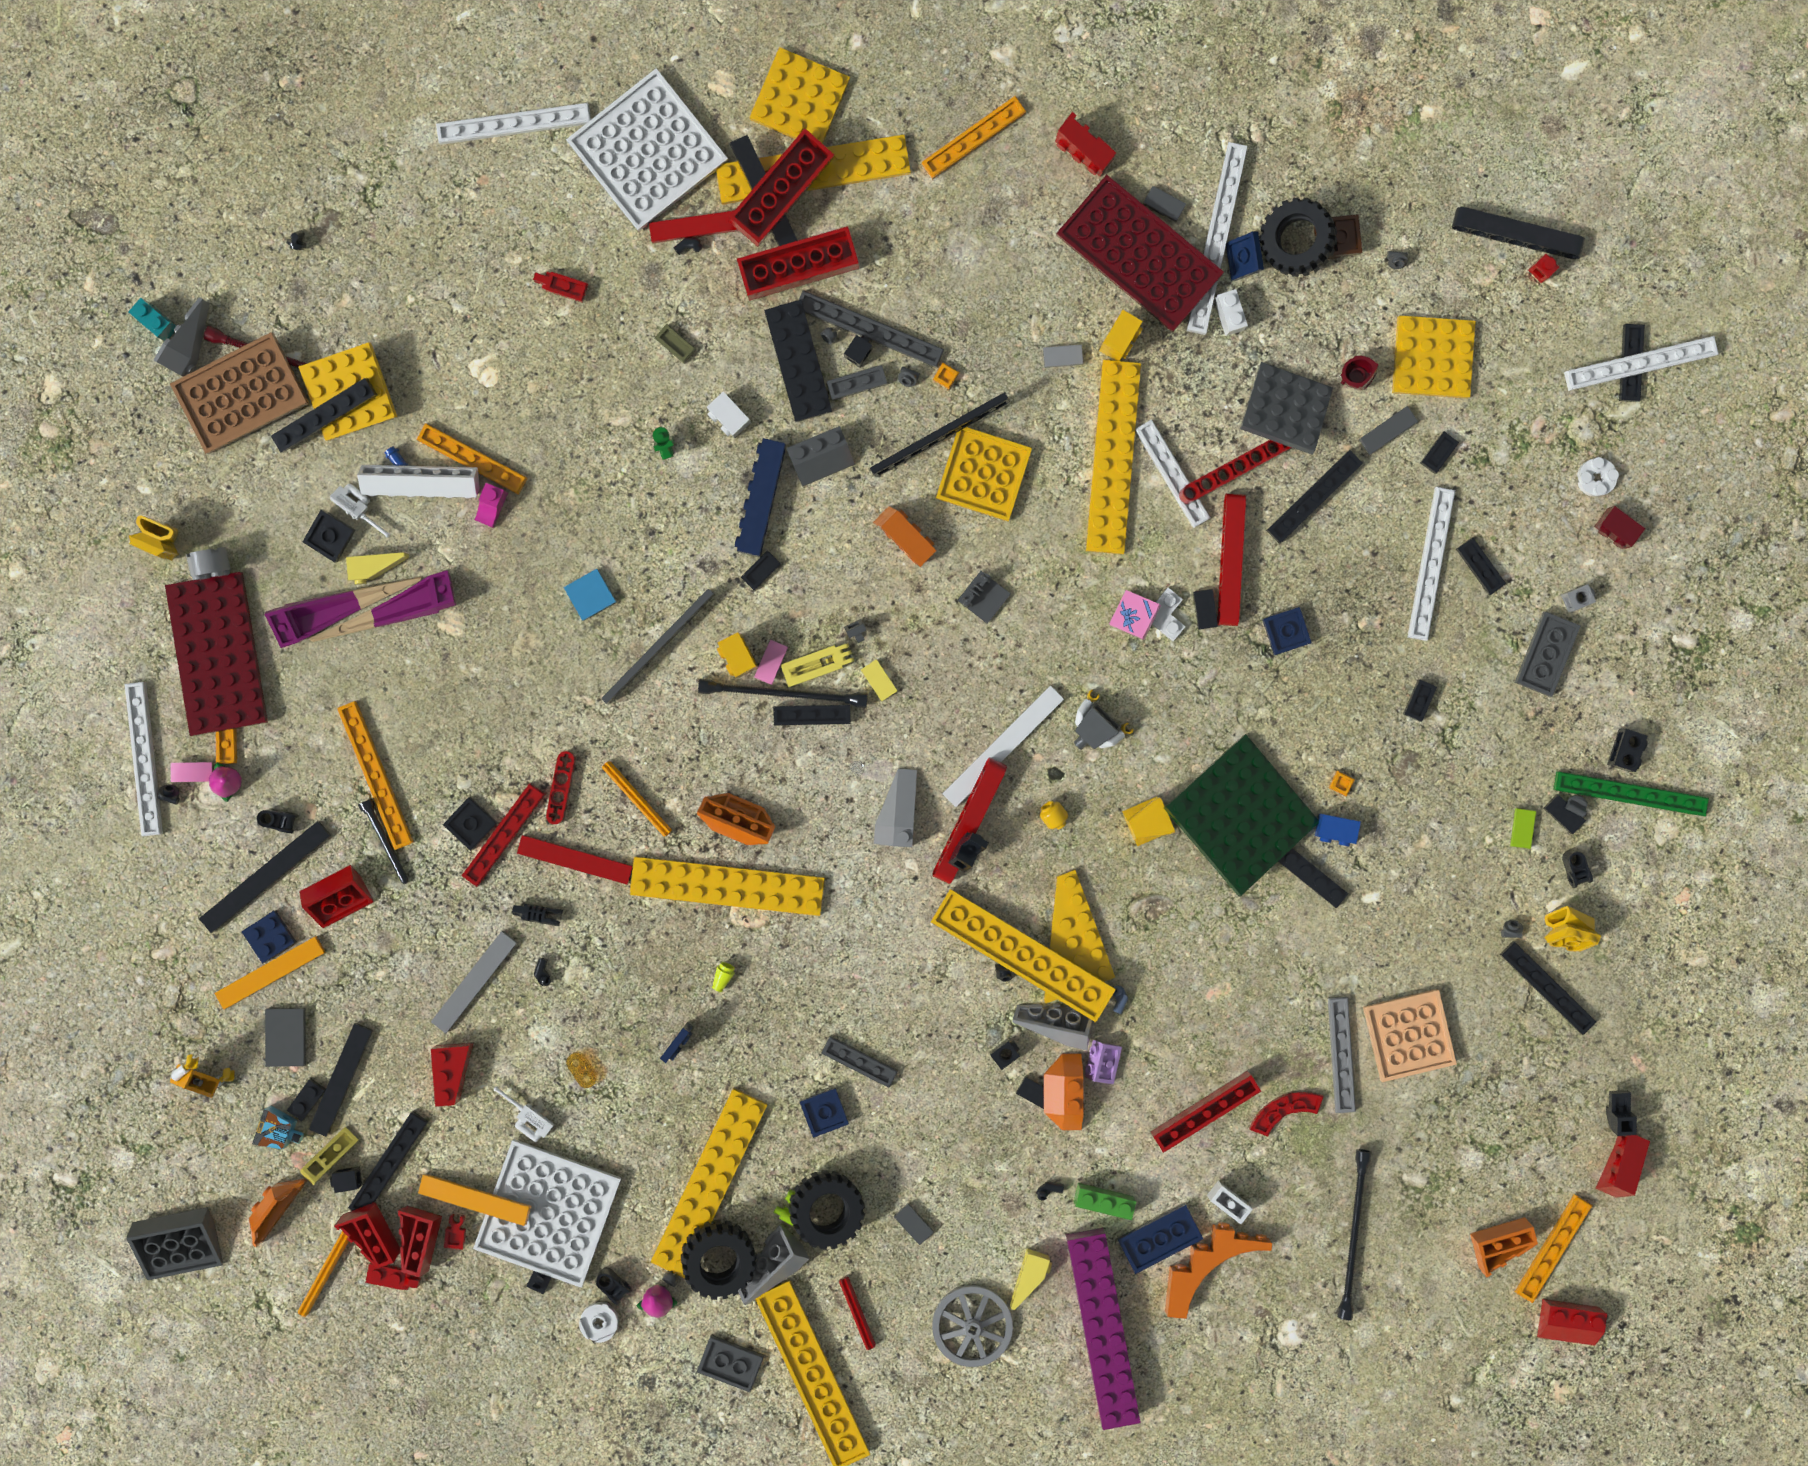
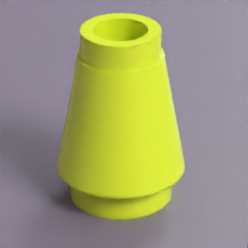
(722, 976)

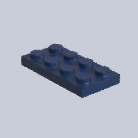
(1160, 1238)

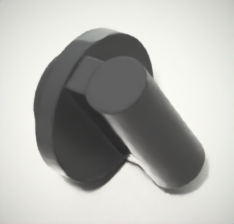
(1397, 259)
(908, 377)
(1577, 805)
(1512, 929)

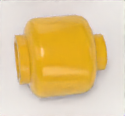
(1053, 815)

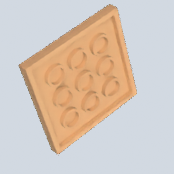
(1409, 1035)

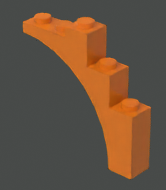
(1203, 1259)

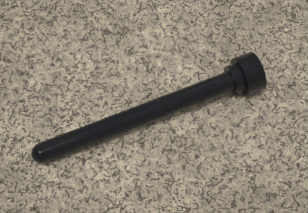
(368, 808)

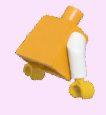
(196, 1081)

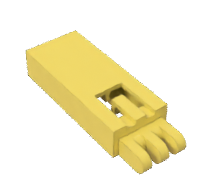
(810, 667)

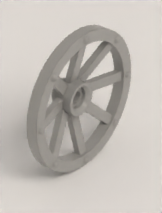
(972, 1321)

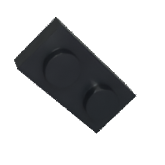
(1419, 700)
(306, 1099)

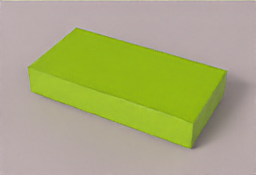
(1522, 828)

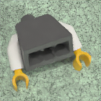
(1096, 726)

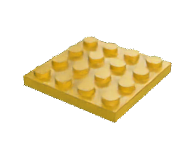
(799, 96)
(1433, 357)
(337, 373)
(983, 473)

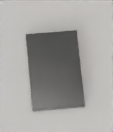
(285, 1037)
(730, 1363)

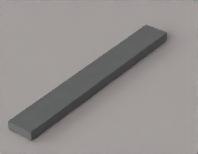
(871, 329)
(658, 646)

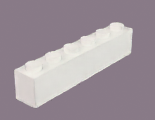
(419, 481)

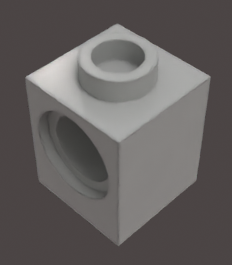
(1571, 601)

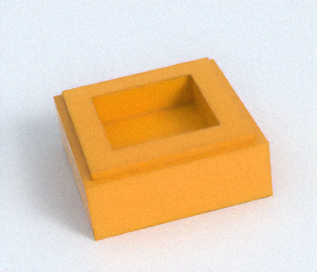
(945, 376)
(1341, 783)

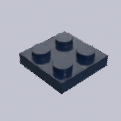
(1244, 256)
(1286, 631)
(268, 936)
(674, 1048)
(824, 1112)

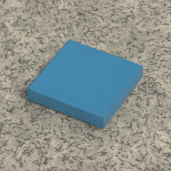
(590, 594)

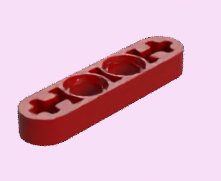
(558, 787)

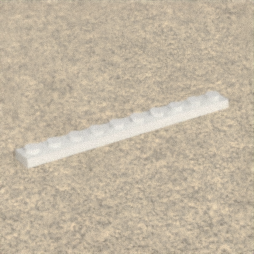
(1219, 228)

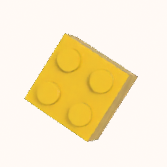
(1121, 334)
(737, 655)

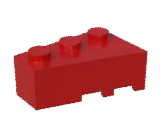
(1084, 146)
(449, 1071)
(1624, 1166)
(371, 1234)
(418, 1239)

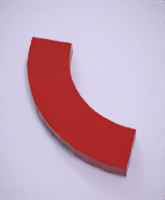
(1282, 1106)

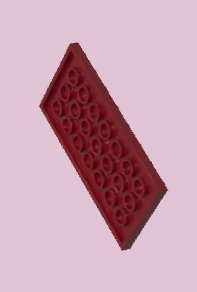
(1139, 253)
(216, 654)

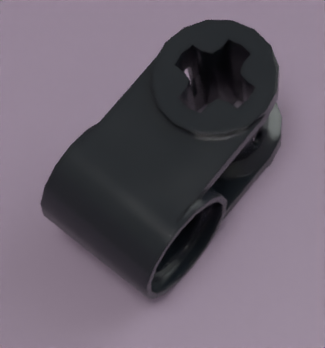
(281, 820)
(1577, 872)
(615, 1288)

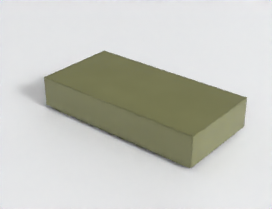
(675, 343)

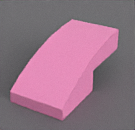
(771, 662)
(191, 772)

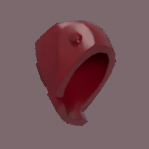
(1359, 372)

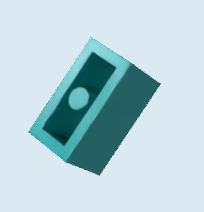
(152, 319)

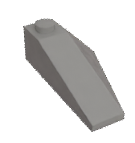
(183, 349)
(896, 817)
(1056, 1023)
(776, 1262)

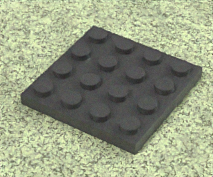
(1286, 408)

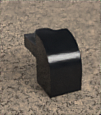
(967, 851)
(1619, 1113)

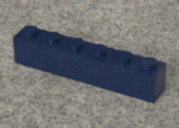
(761, 497)

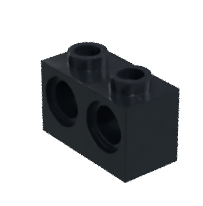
(1622, 748)

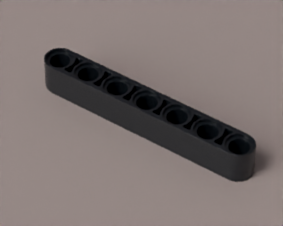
(1518, 233)

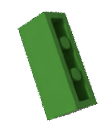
(1104, 1201)

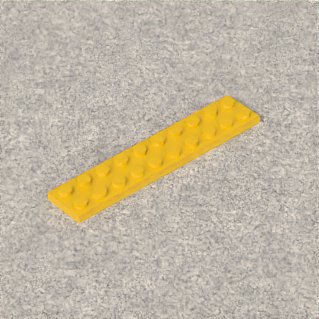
(850, 165)
(1113, 457)
(727, 886)
(1023, 955)
(710, 1176)
(812, 1375)

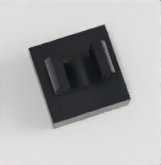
(538, 1282)

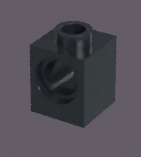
(858, 350)
(1001, 1061)
(346, 1179)

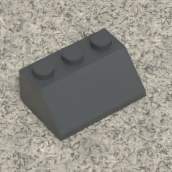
(820, 456)

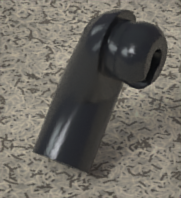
(688, 243)
(540, 973)
(1047, 1188)

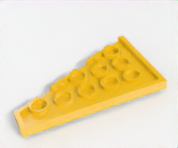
(1075, 931)

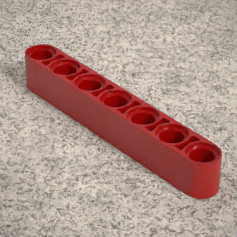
(1231, 470)
(1231, 559)
(971, 815)

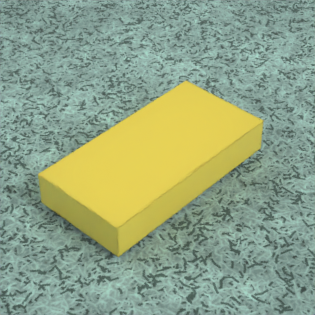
(879, 680)

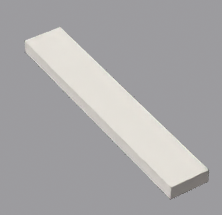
(1170, 471)

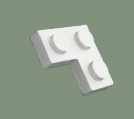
(1164, 620)

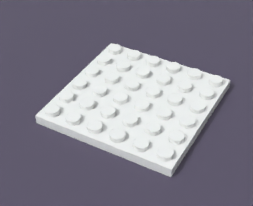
(647, 150)
(565, 1215)

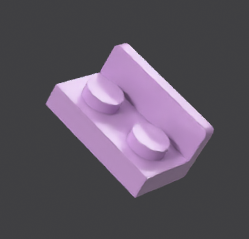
(1103, 1062)

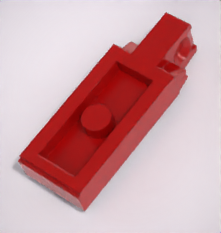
(562, 285)
(391, 1277)

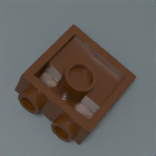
(1347, 236)

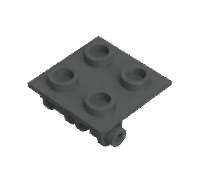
(984, 597)

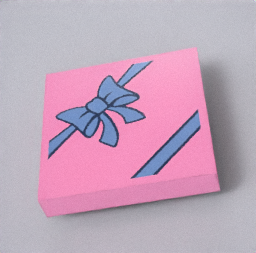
(1135, 614)

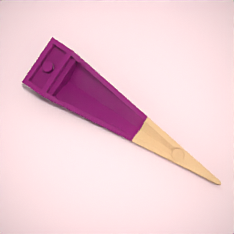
(420, 600)
(306, 617)

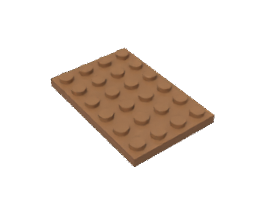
(239, 393)

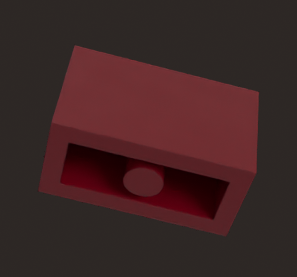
(1619, 528)

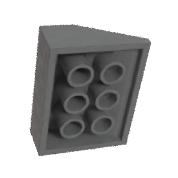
(175, 1243)

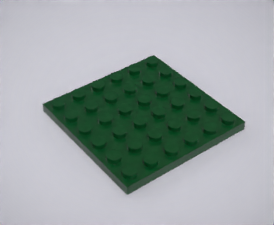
(1241, 815)

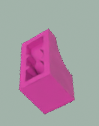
(490, 505)

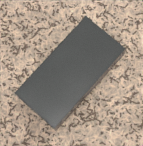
(1164, 204)
(913, 1224)

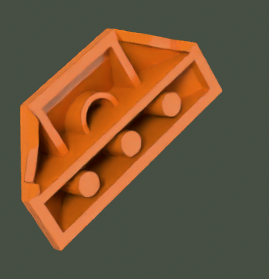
(736, 819)
(1065, 1091)
(272, 1207)

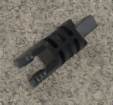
(537, 914)

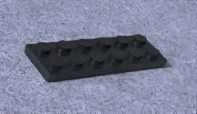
(798, 361)

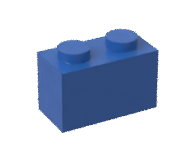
(1338, 829)

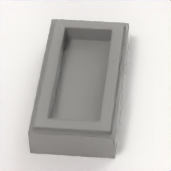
(1062, 356)

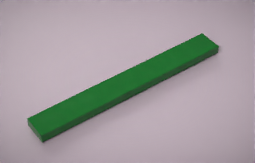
(1631, 794)

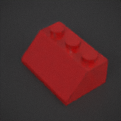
(335, 896)
(1571, 1322)

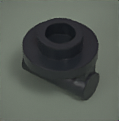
(296, 240)
(169, 794)
(1003, 973)

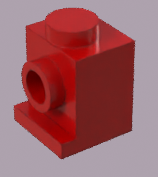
(1546, 265)

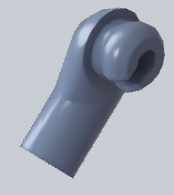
(1121, 998)

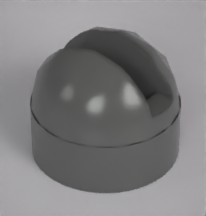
(829, 336)
(670, 1279)

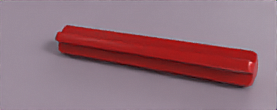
(857, 1313)

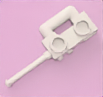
(356, 510)
(532, 1116)

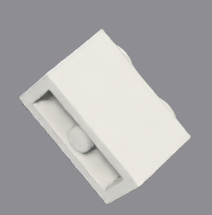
(1230, 312)
(728, 414)
(1229, 1202)

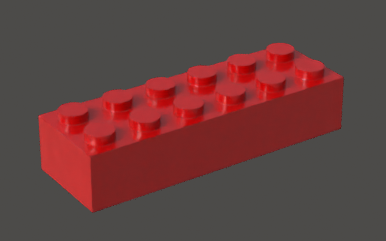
(781, 187)
(798, 263)

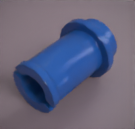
(394, 456)

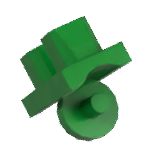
(663, 442)

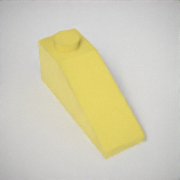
(372, 566)
(328, 1156)
(1031, 1274)

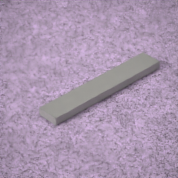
(474, 982)
(1341, 1054)

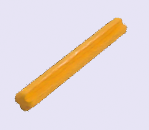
(636, 798)
(323, 1275)

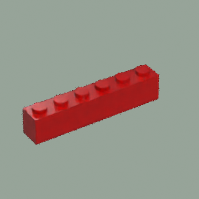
(1205, 1111)

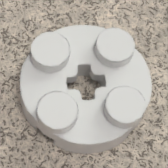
(1586, 478)
(595, 1332)

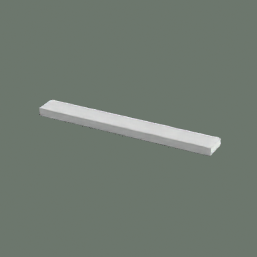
(513, 123)
(1641, 363)
(1431, 563)
(1004, 743)
(143, 758)

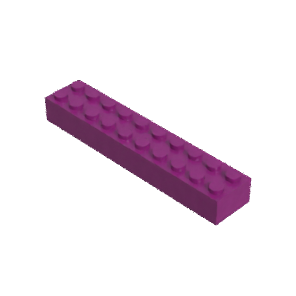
(1103, 1328)

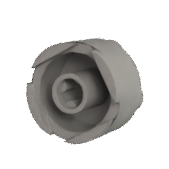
(207, 563)

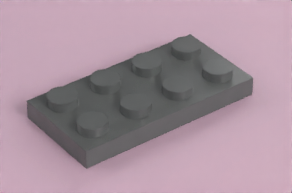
(1547, 654)

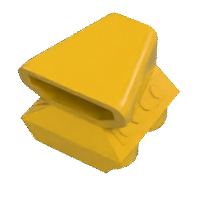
(155, 538)
(1148, 821)
(1571, 929)

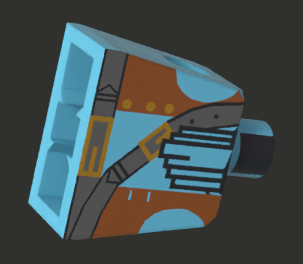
(276, 1129)

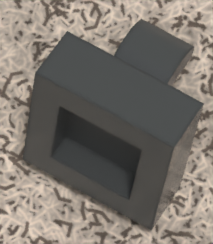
(856, 629)

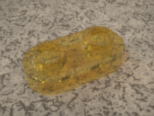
(584, 1068)

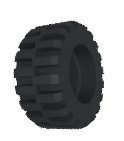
(1281, 219)
(843, 1227)
(721, 1283)

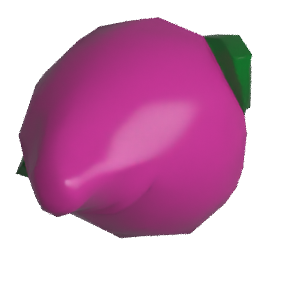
(224, 781)
(657, 1301)

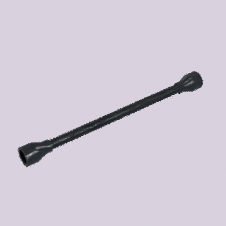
(708, 686)
(1346, 1309)

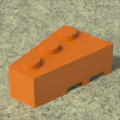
(905, 535)
(1502, 1243)

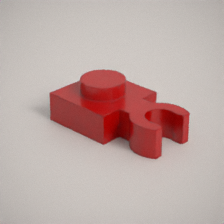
(455, 1234)

